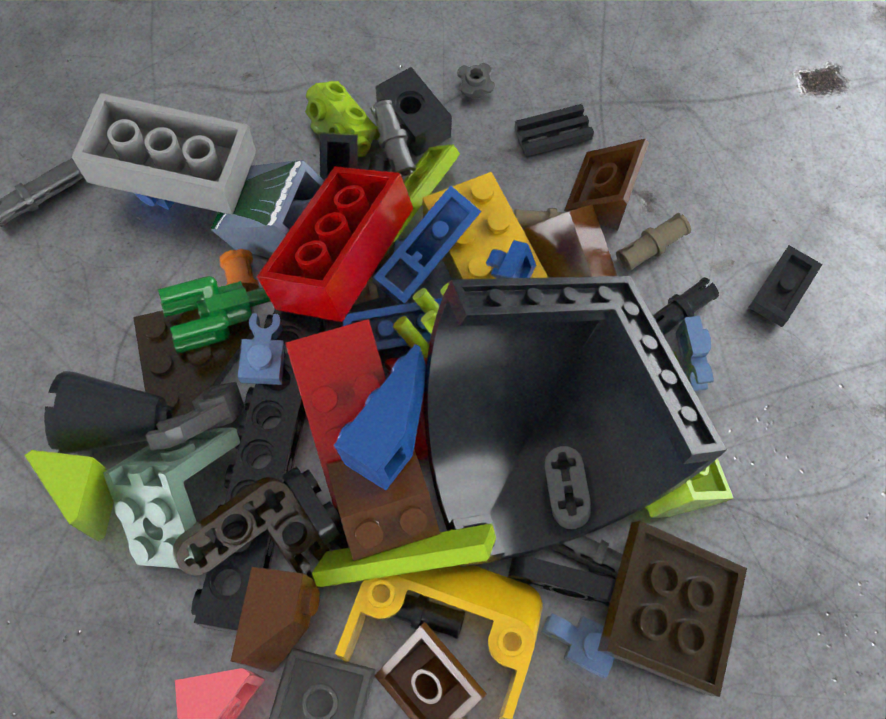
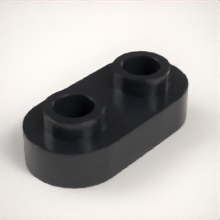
(323, 517)

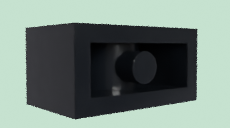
(429, 119)

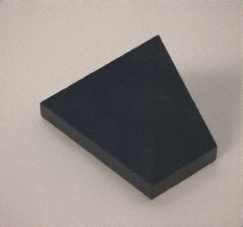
(337, 151)

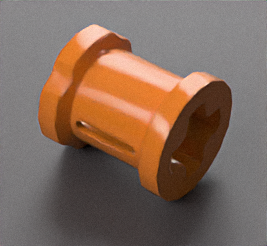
(238, 268)

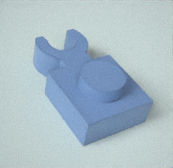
(694, 346)
(264, 356)

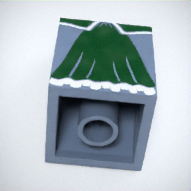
(268, 206)

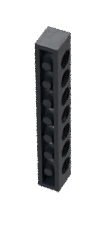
(281, 442)

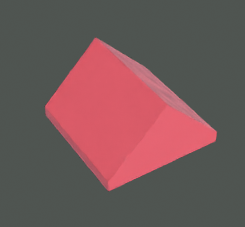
(216, 694)

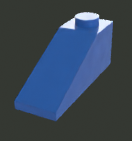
(426, 246)

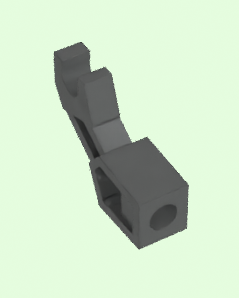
(213, 409)

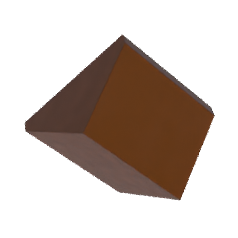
(608, 180)
(572, 245)
(429, 679)

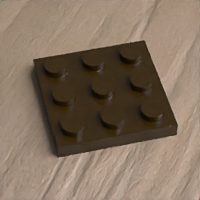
(673, 609)

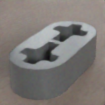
(558, 489)

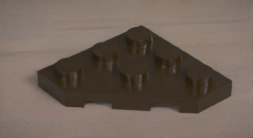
(188, 374)

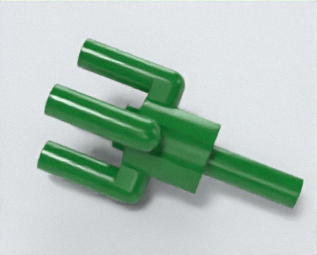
(216, 307)

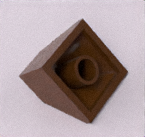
(273, 617)

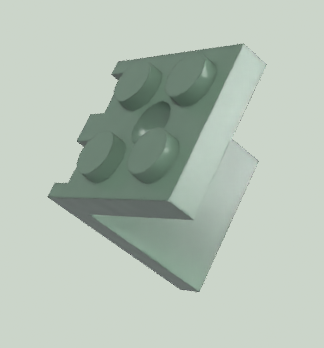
(153, 498)

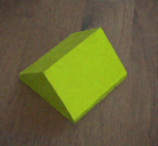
(76, 488)

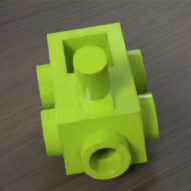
(337, 112)

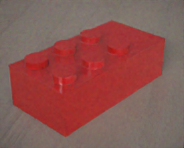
(336, 243)
(334, 380)

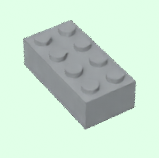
(165, 153)

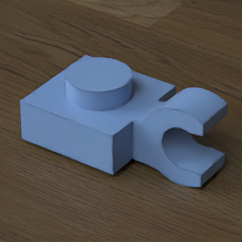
(581, 642)

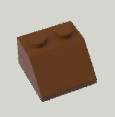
(379, 517)

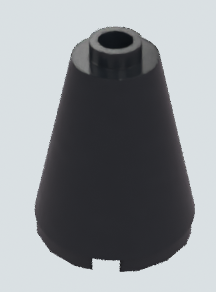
(99, 414)

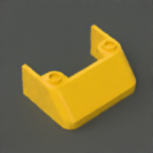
(507, 602)

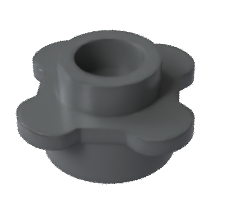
(472, 87)

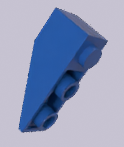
(386, 429)

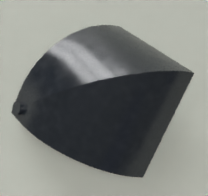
(549, 368)

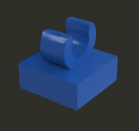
(514, 264)

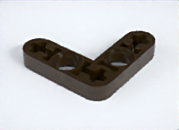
(271, 519)

